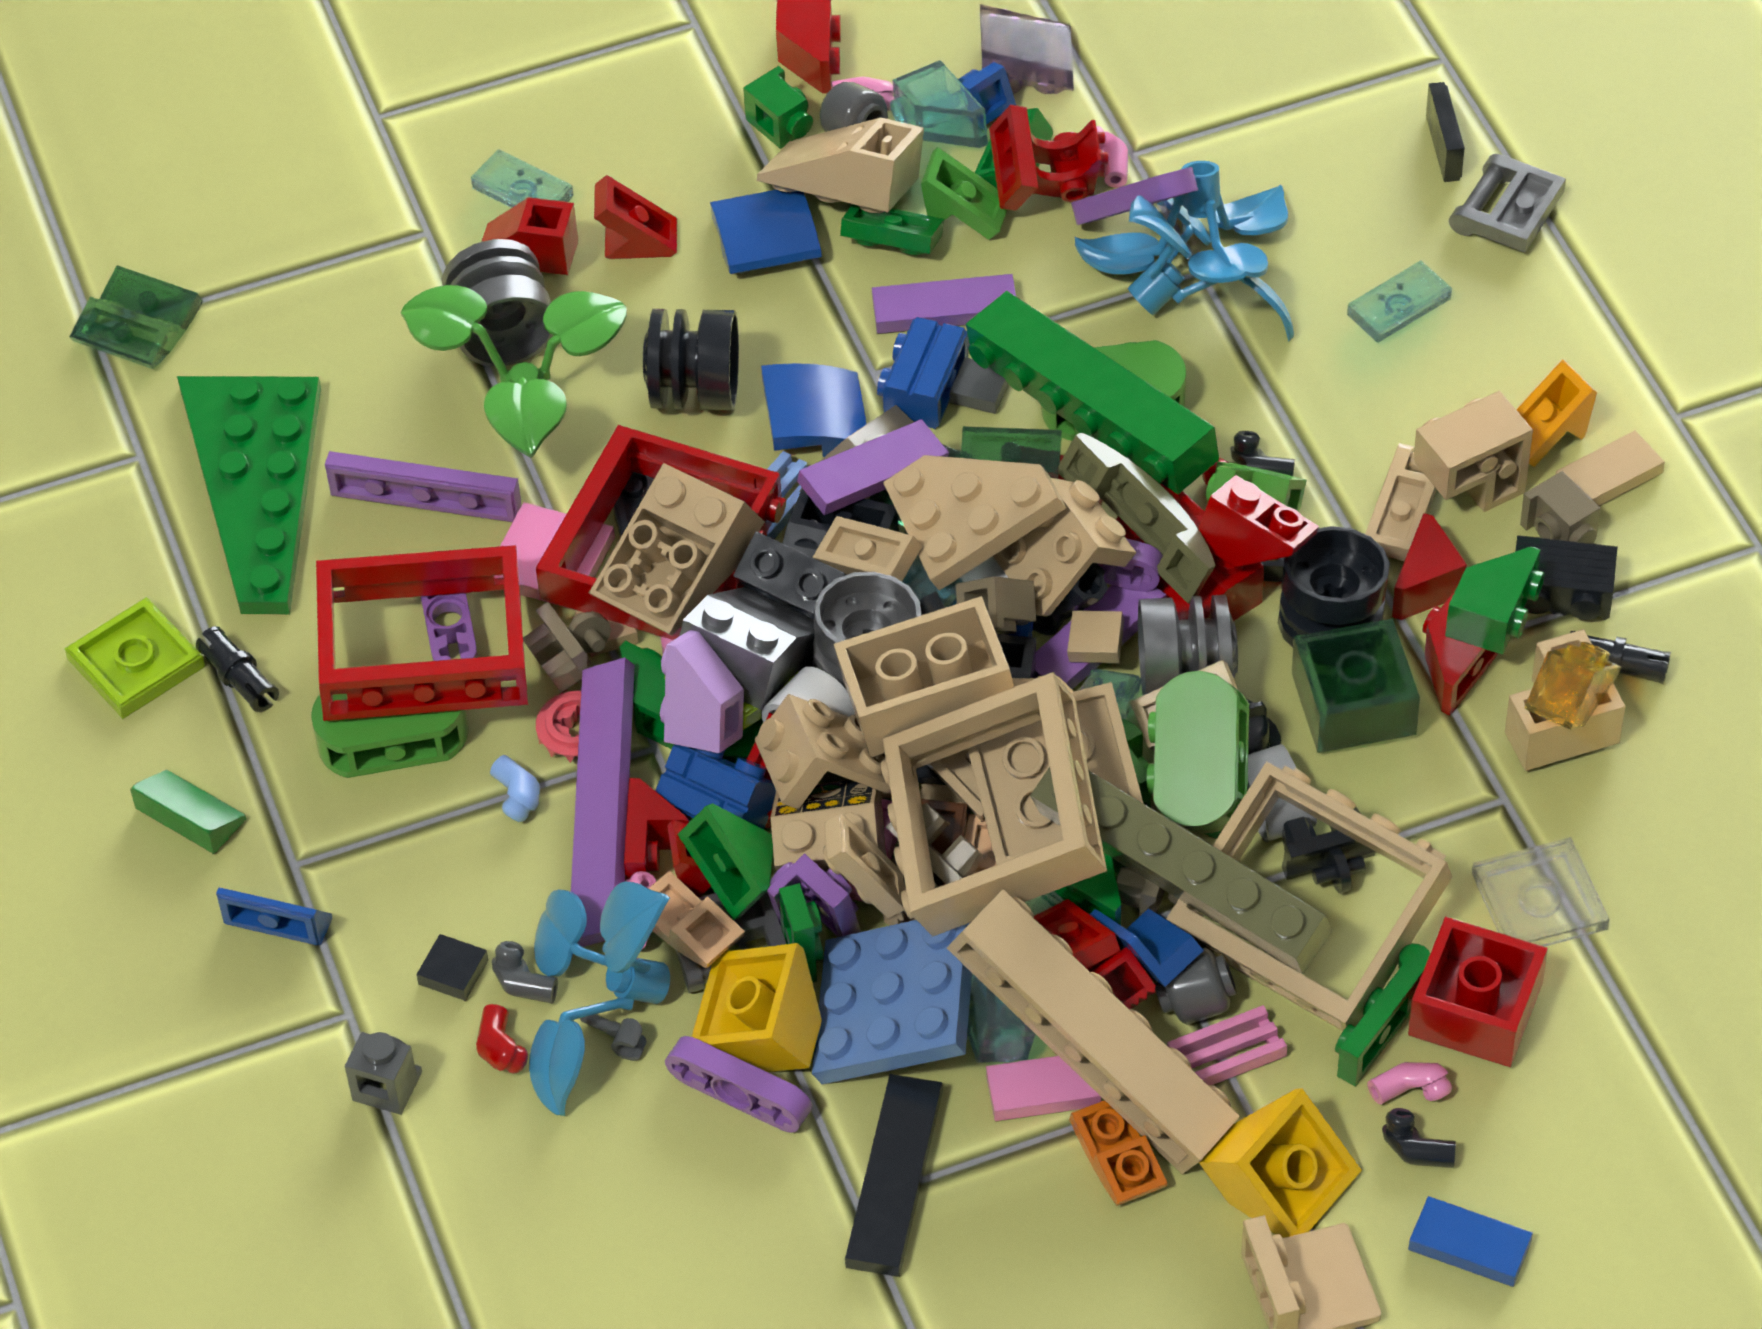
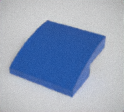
(765, 230)
(812, 405)

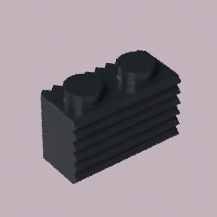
(1576, 577)

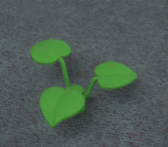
(524, 404)

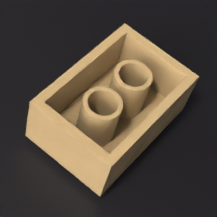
(922, 669)

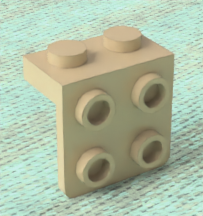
(1066, 546)
(807, 741)

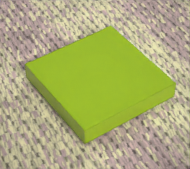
(134, 657)

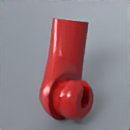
(495, 1045)

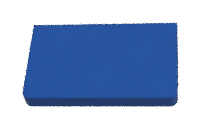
(1156, 944)

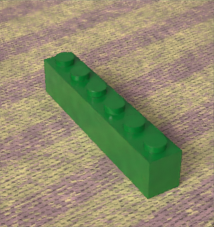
(1092, 392)

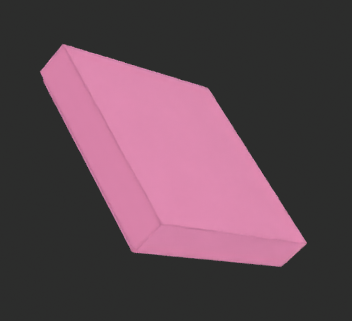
(532, 534)

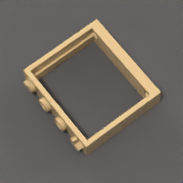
(1374, 833)
(1024, 877)

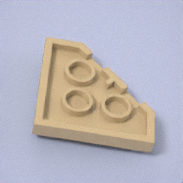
(969, 509)

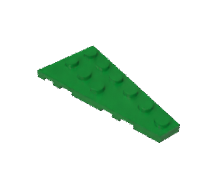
(256, 465)

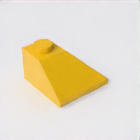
(761, 1007)
(1282, 1164)

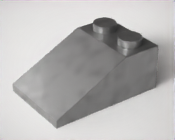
(754, 639)

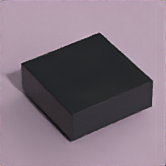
(452, 967)

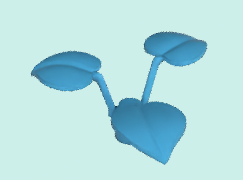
(1248, 216)
(1162, 278)
(625, 926)

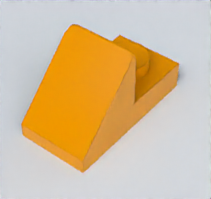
(1557, 406)

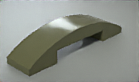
(1145, 509)

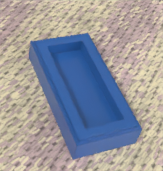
(1470, 1241)

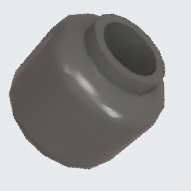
(849, 105)
(1199, 989)

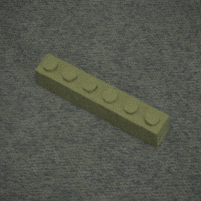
(1199, 874)

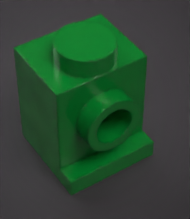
(777, 108)

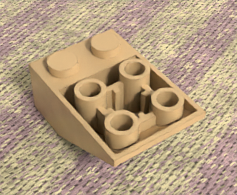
(853, 164)
(676, 550)

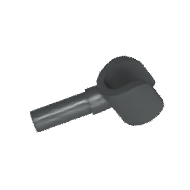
(627, 1041)

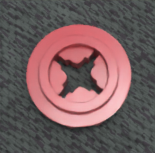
(554, 724)

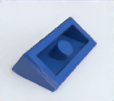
(273, 916)

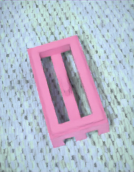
(1226, 1038)

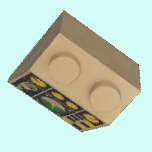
(804, 829)

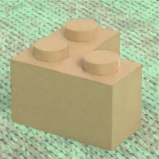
(1477, 451)
(1545, 742)

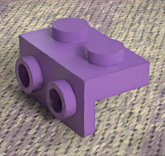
(825, 888)

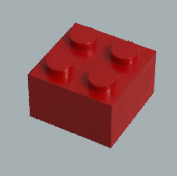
(1477, 991)

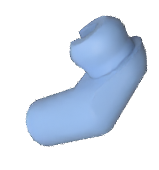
(521, 785)

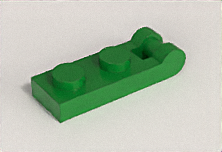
(1382, 1016)

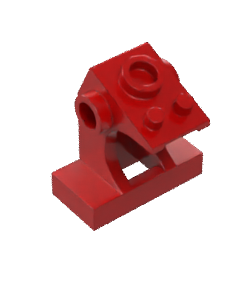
(1072, 157)

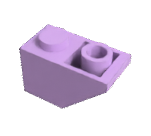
(701, 696)

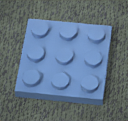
(890, 1002)

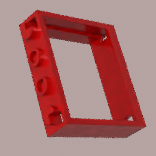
(642, 453)
(428, 684)

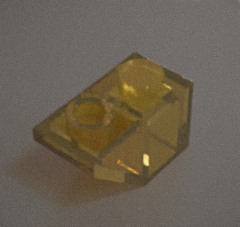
(1572, 684)

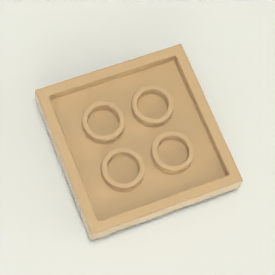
(1015, 762)

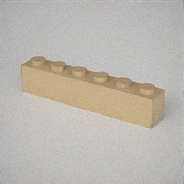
(1094, 1031)

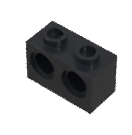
(784, 574)

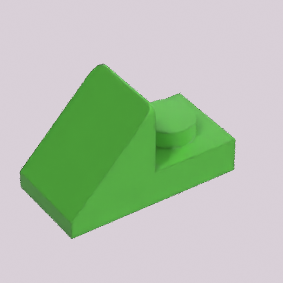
(957, 191)

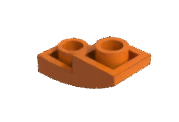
(1117, 1153)

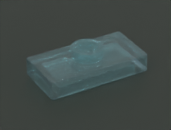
(514, 180)
(1399, 301)
(1125, 687)

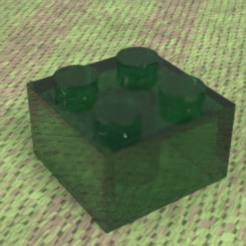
(1355, 685)

